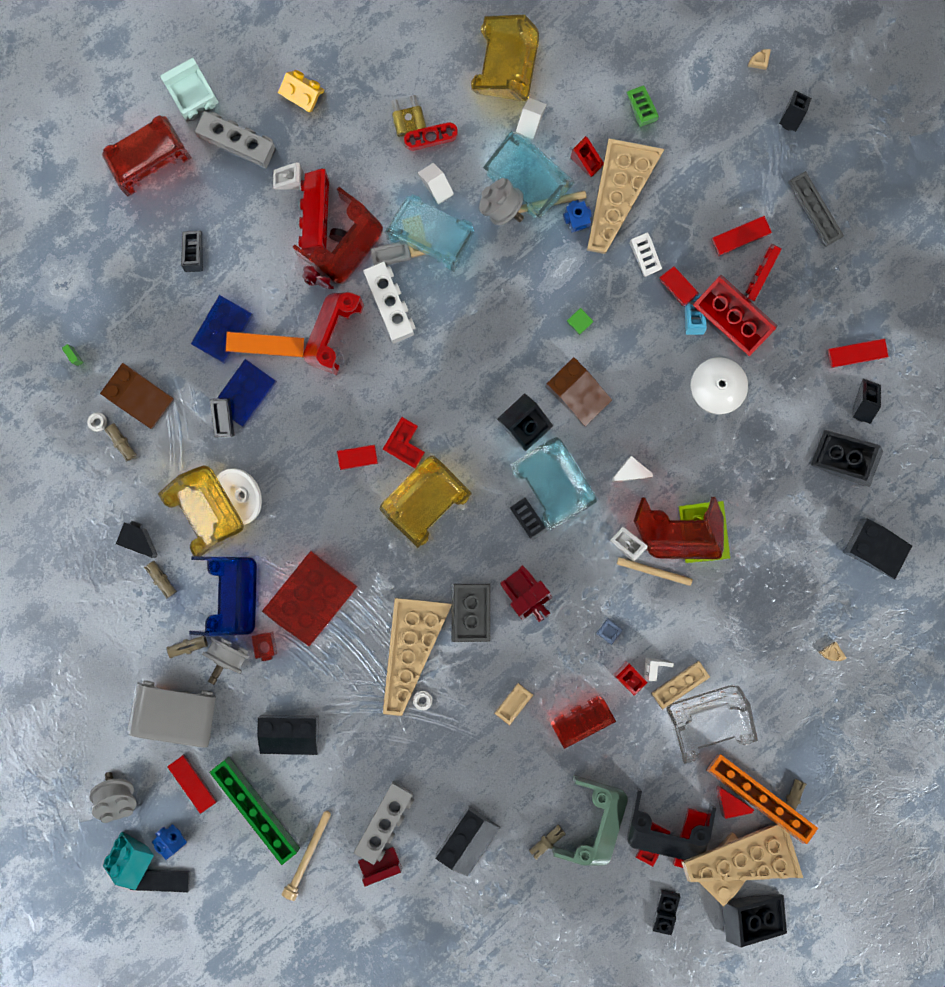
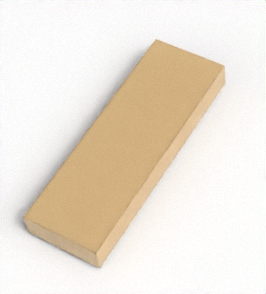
(680, 685)

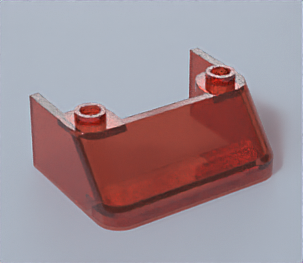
(353, 246)
(681, 537)

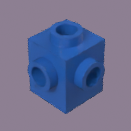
(577, 216)
(168, 841)

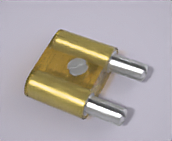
(408, 119)

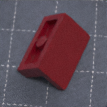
(380, 870)

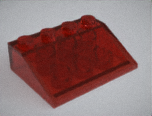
(309, 598)

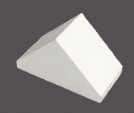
(531, 118)
(288, 177)
(436, 183)
(632, 471)
(628, 544)

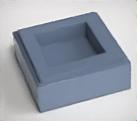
(609, 631)

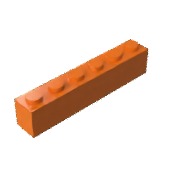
(762, 799)

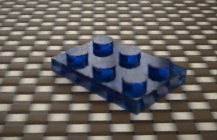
(222, 318)
(247, 391)

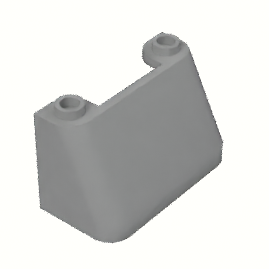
(171, 715)

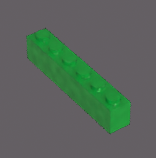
(255, 810)

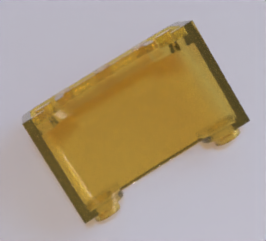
(508, 57)
(423, 499)
(204, 507)

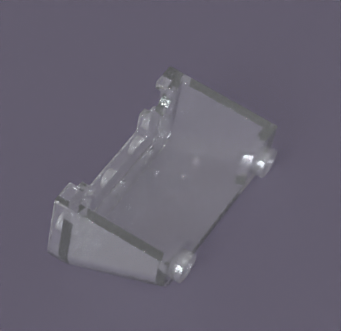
(711, 720)

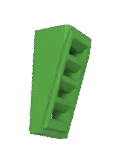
(642, 121)

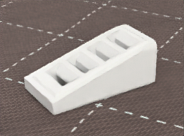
(636, 250)

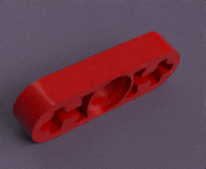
(416, 134)

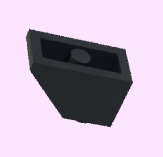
(795, 111)
(867, 401)
(136, 539)

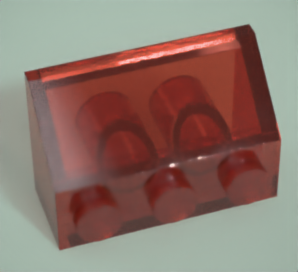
(582, 721)

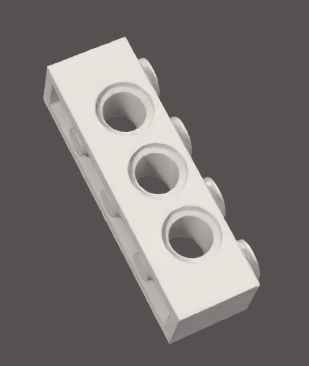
(382, 273)

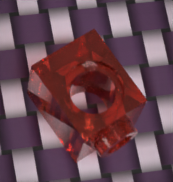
(264, 637)

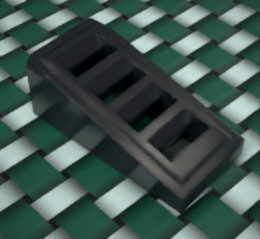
(192, 263)
(538, 532)

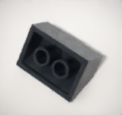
(288, 734)
(467, 841)

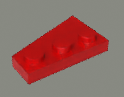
(763, 271)

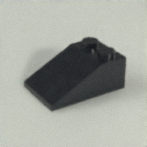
(847, 457)
(878, 548)
(754, 919)

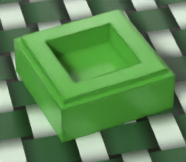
(580, 321)
(72, 355)

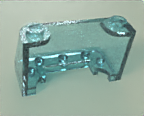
(530, 172)
(430, 231)
(555, 482)

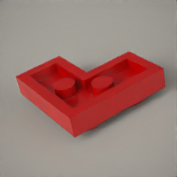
(399, 445)

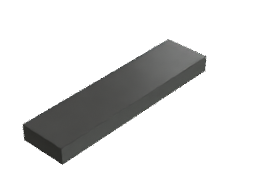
(815, 208)

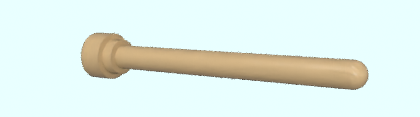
(291, 890)

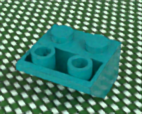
(127, 861)

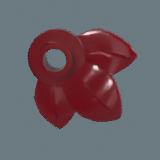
(313, 278)

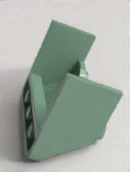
(614, 804)

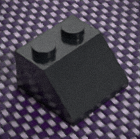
(525, 422)

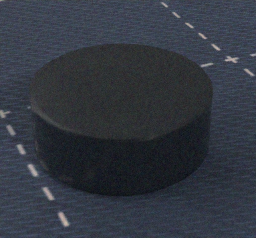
(337, 234)

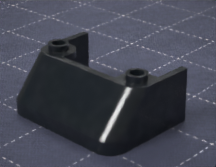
(643, 838)

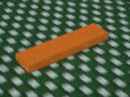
(264, 344)

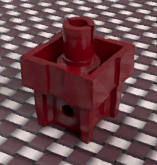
(527, 594)

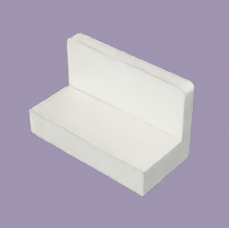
(651, 667)

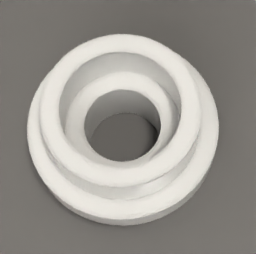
(91, 422)
(418, 705)

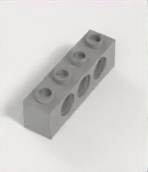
(260, 155)
(365, 848)

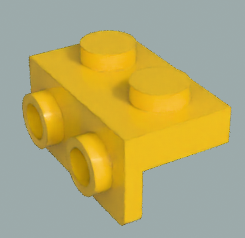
(300, 90)

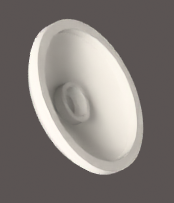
(706, 386)
(236, 485)

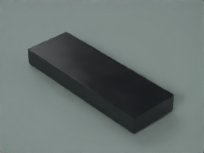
(165, 881)

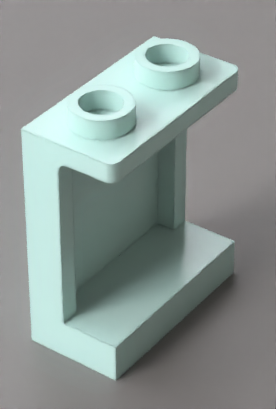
(189, 89)

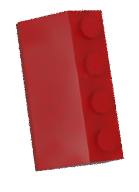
(315, 210)
(735, 315)

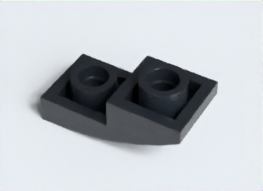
(666, 912)

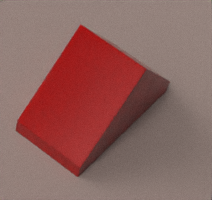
(586, 157)
(630, 678)
(731, 805)

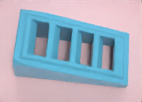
(694, 326)

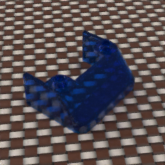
(235, 596)

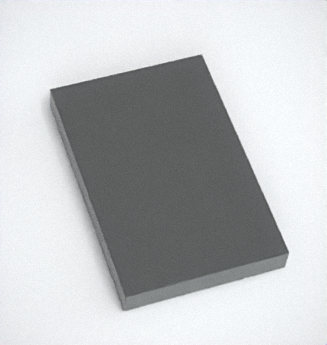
(470, 613)

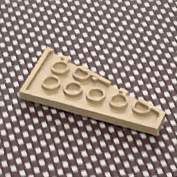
(622, 179)
(412, 639)
(752, 857)

